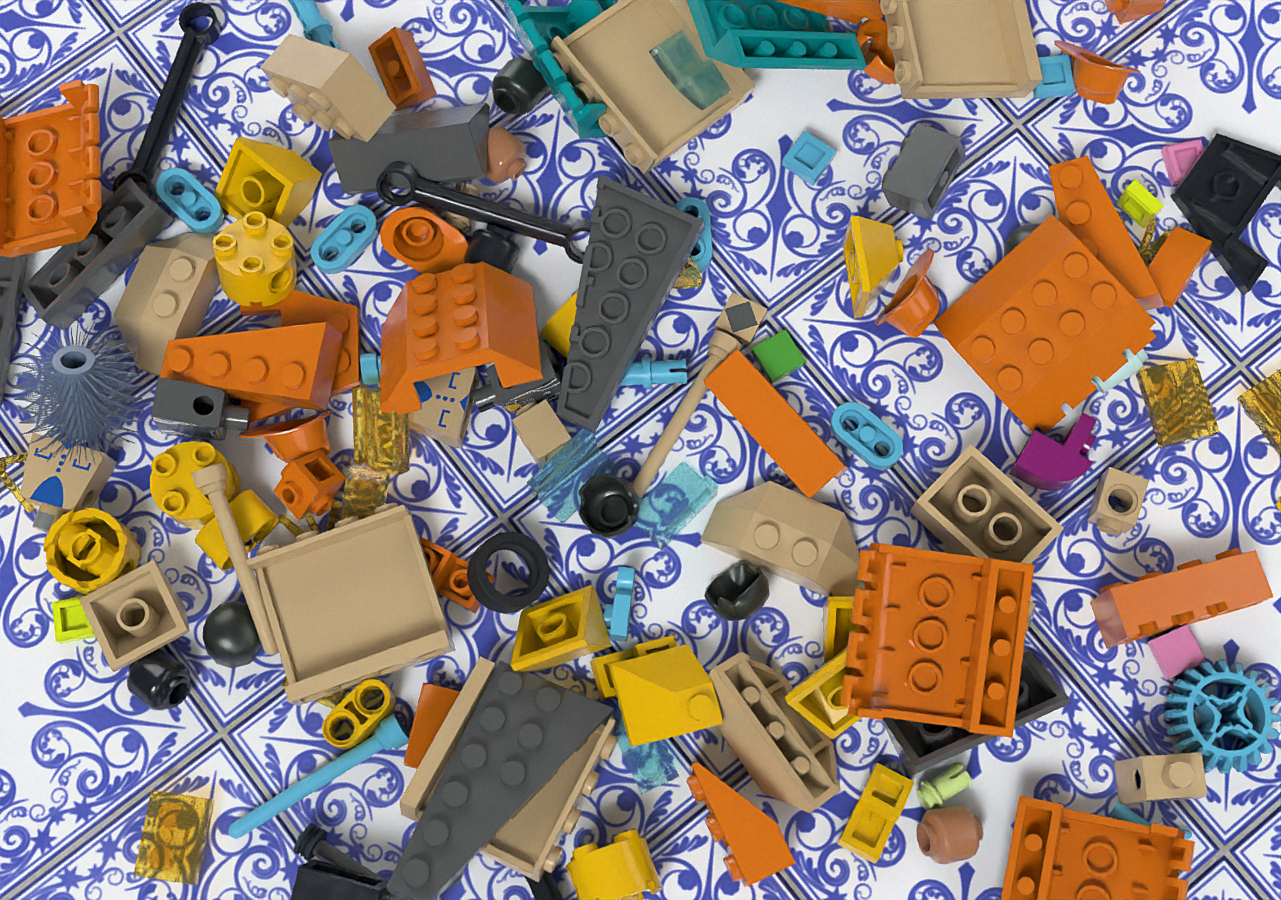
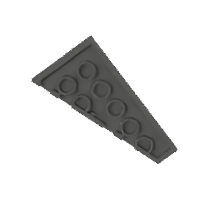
(624, 280)
(499, 765)

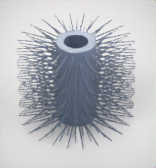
(78, 392)

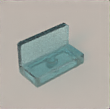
(563, 475)
(675, 504)

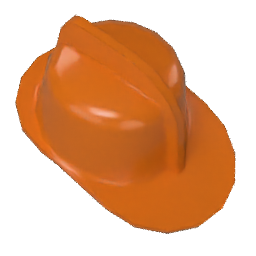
(1094, 75)
(423, 240)
(915, 300)
(294, 437)

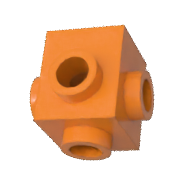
(309, 484)

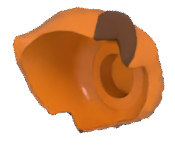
(876, 52)

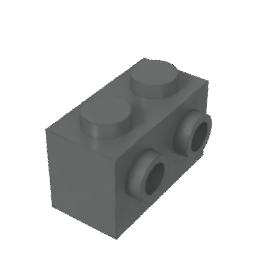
(923, 170)

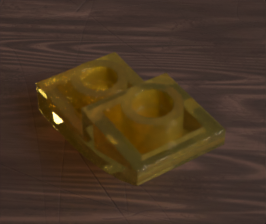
(364, 491)

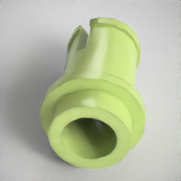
(943, 786)

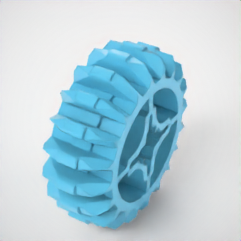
(1244, 691)

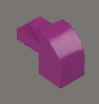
(1056, 465)

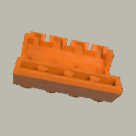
(50, 173)
(454, 325)
(1046, 325)
(937, 638)
(1092, 857)

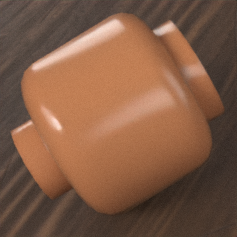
(504, 156)
(949, 834)

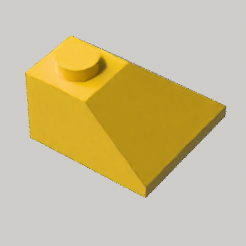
(266, 181)
(870, 260)
(664, 695)

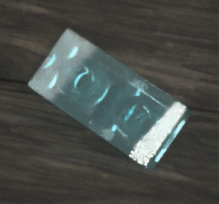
(683, 67)
(647, 762)

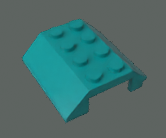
(536, 29)
(772, 36)

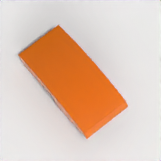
(1177, 262)
(450, 575)

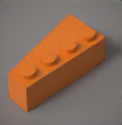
(1093, 219)
(264, 366)
(1180, 597)

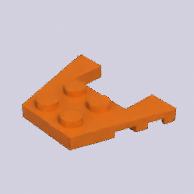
(302, 309)

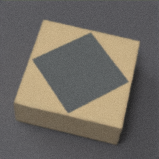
(741, 318)

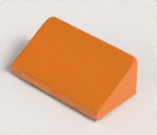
(402, 68)
(430, 714)

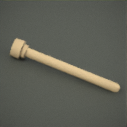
(720, 348)
(213, 483)

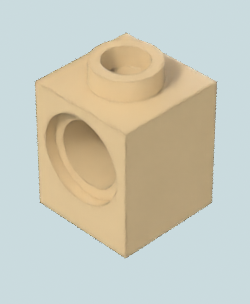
(540, 431)
(1129, 490)

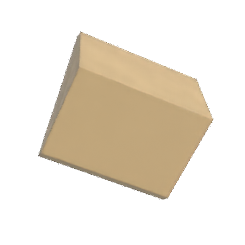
(135, 615)

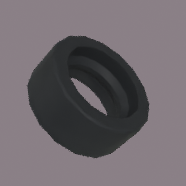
(532, 556)

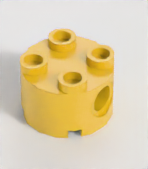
(256, 260)
(174, 486)
(90, 550)
(615, 870)

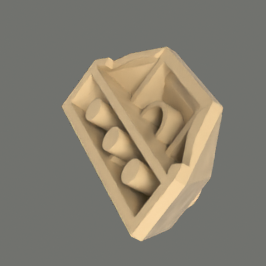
(167, 296)
(787, 538)
(772, 739)

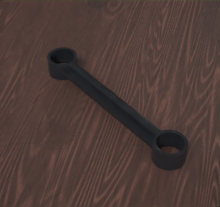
(171, 96)
(481, 210)

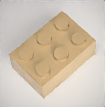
(327, 88)
(984, 512)

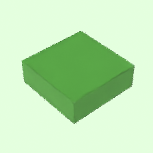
(778, 356)

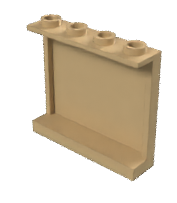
(962, 48)
(613, 66)
(351, 603)
(532, 837)

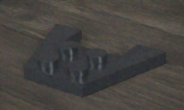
(1223, 196)

